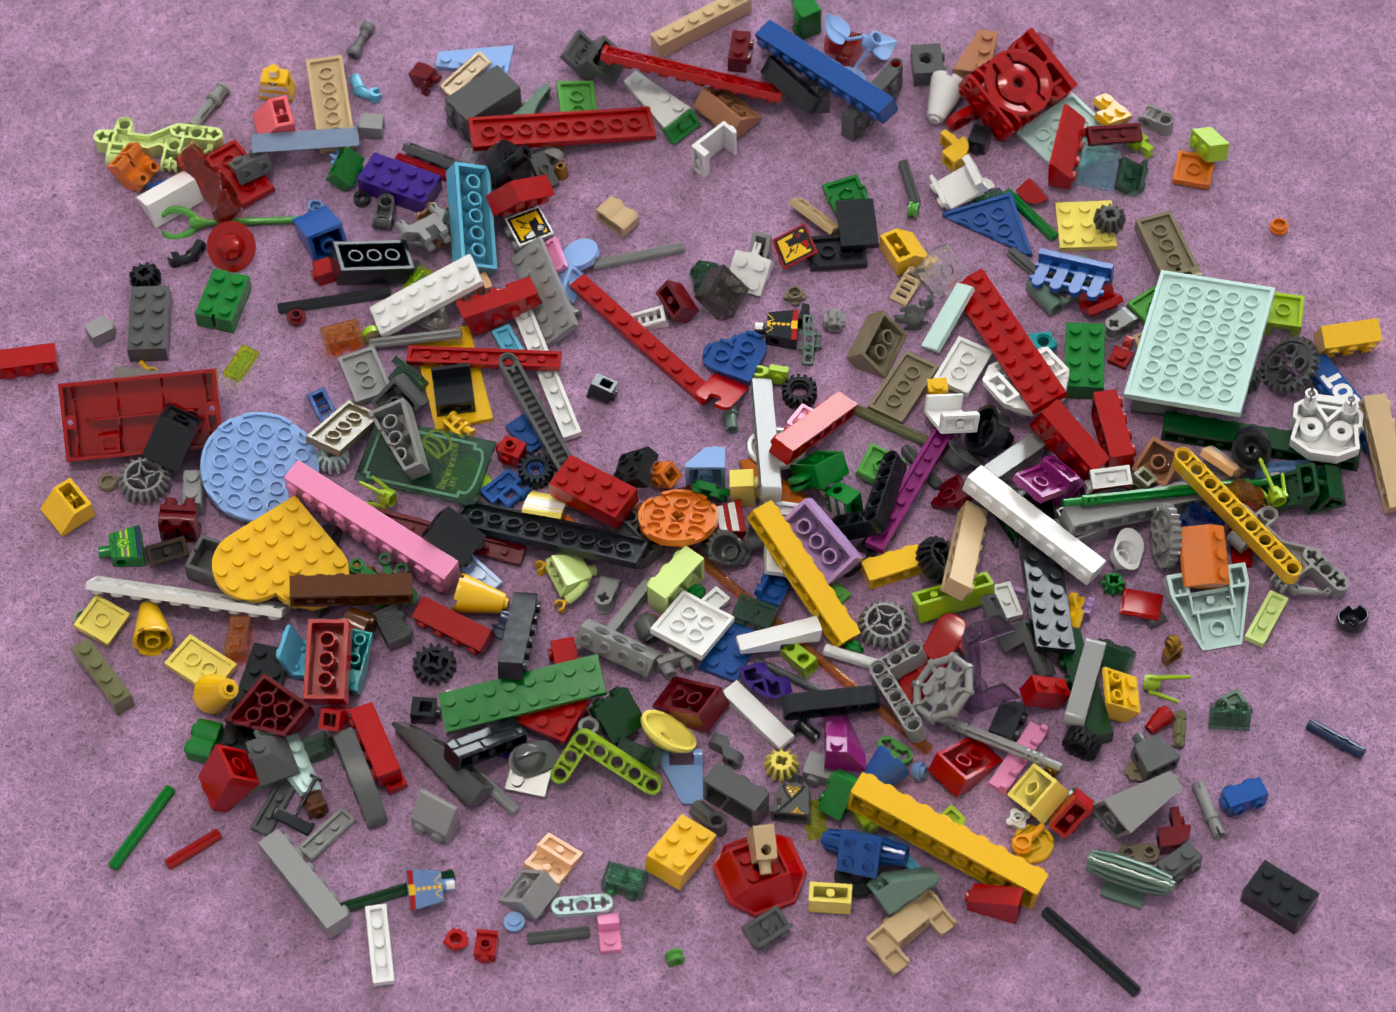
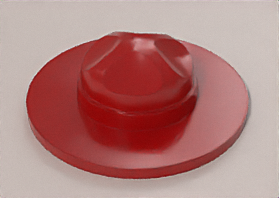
(231, 246)

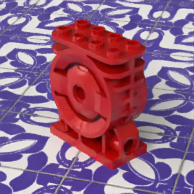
(1035, 71)

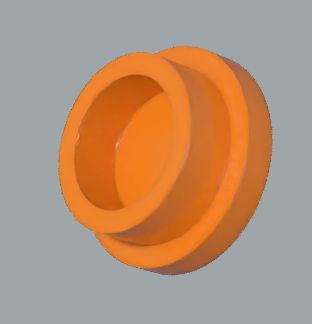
(1278, 226)

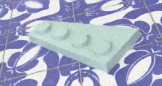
(303, 780)

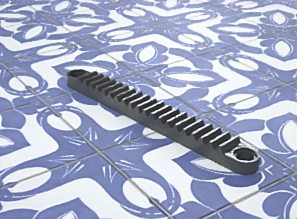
(534, 411)

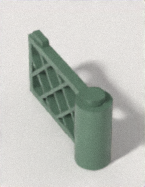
(1050, 301)

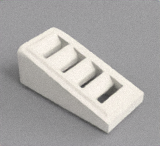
(652, 312)

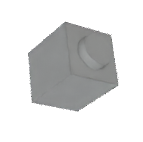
(371, 126)
(100, 331)

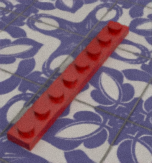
(482, 357)

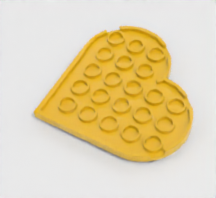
(264, 554)

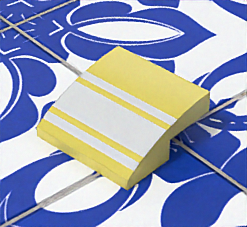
(544, 505)

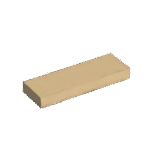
(466, 73)
(814, 215)

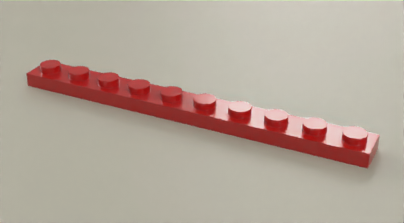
(638, 336)

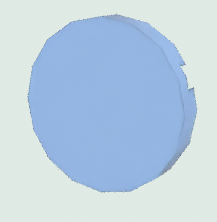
(581, 253)

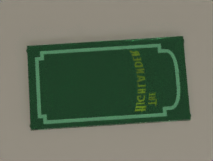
(454, 461)

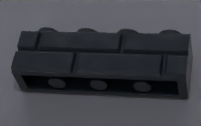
(484, 744)

